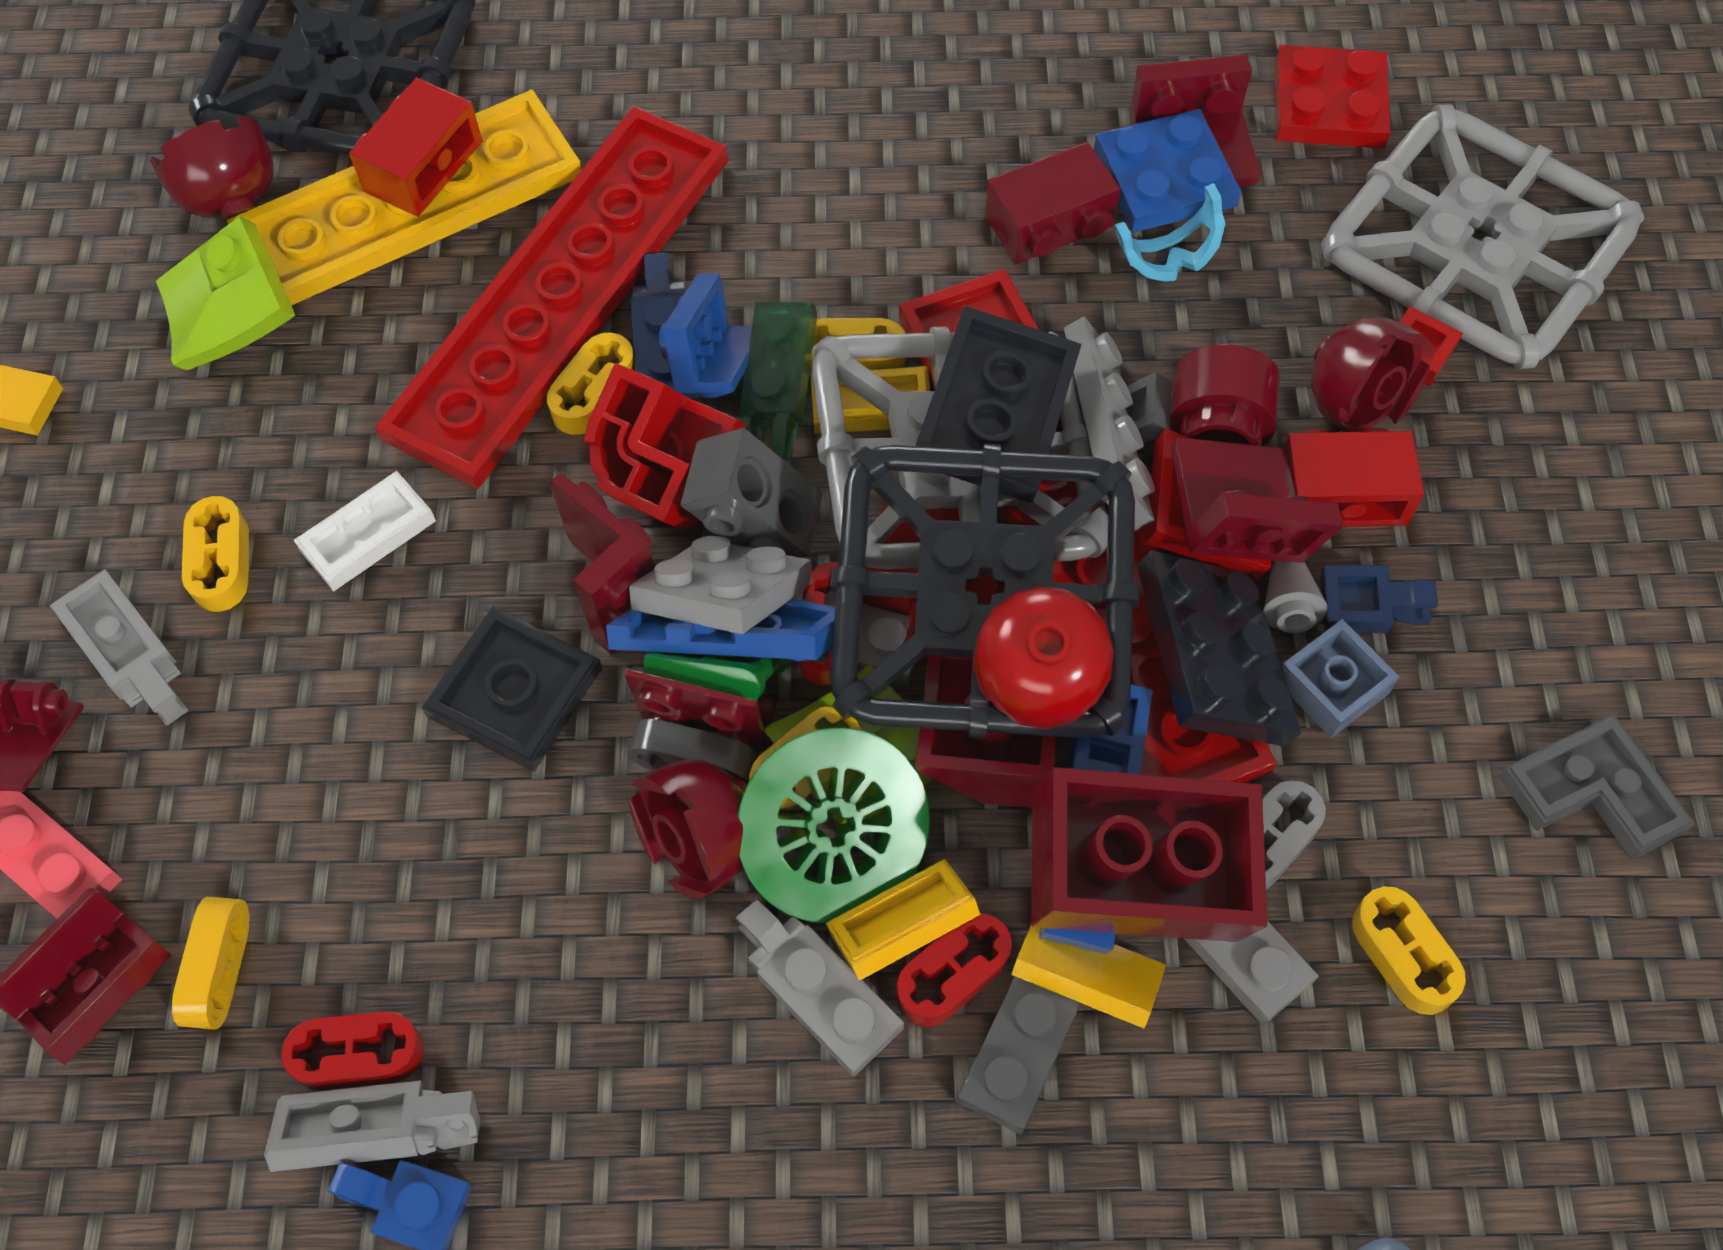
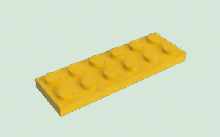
(341, 232)

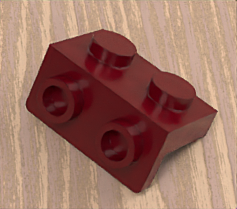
(79, 974)

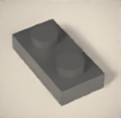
(1018, 1054)

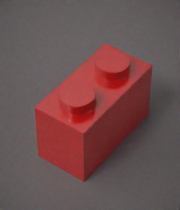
(416, 146)
(1366, 472)

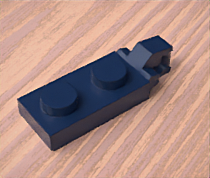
(650, 309)

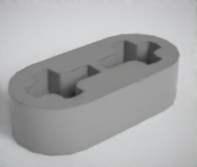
(1288, 845)

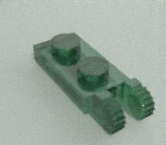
(778, 371)

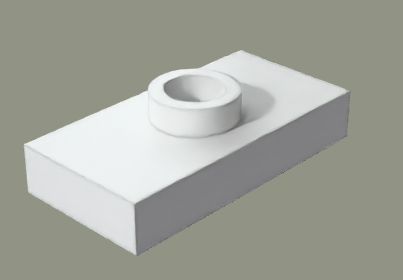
(365, 530)

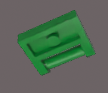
(716, 671)

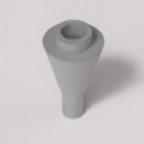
(1293, 598)

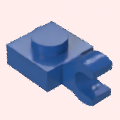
(413, 1209)

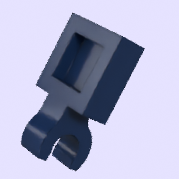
(1370, 601)

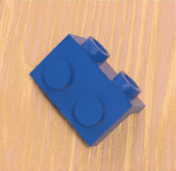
(699, 343)

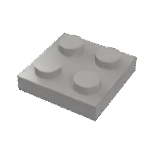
(721, 584)

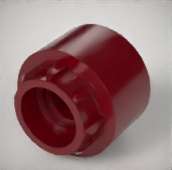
(1226, 395)

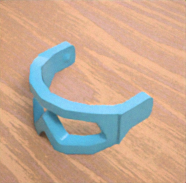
(1208, 214)

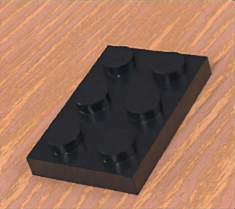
(1000, 388)
(1217, 650)

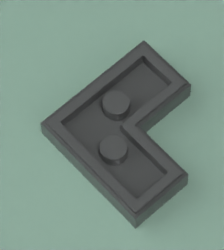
(1604, 770)

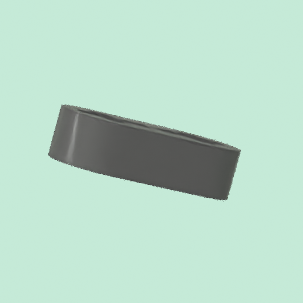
(665, 742)

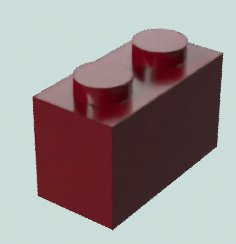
(1052, 203)

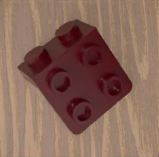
(615, 546)

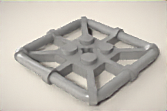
(1497, 263)
(906, 412)

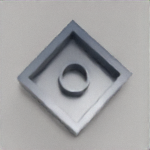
(1338, 678)

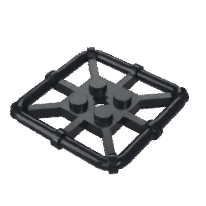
(305, 77)
(956, 555)

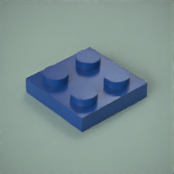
(1165, 169)

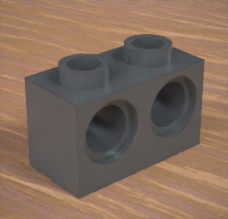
(751, 494)

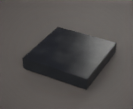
(512, 688)

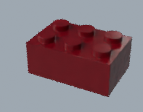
(1148, 855)

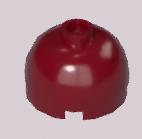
(216, 169)
(1368, 373)
(693, 820)

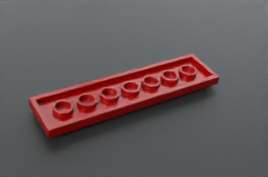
(551, 297)

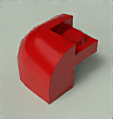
(646, 441)

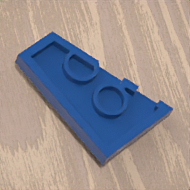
(792, 632)

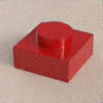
(1441, 337)

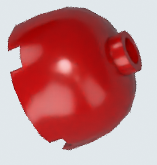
(1043, 657)

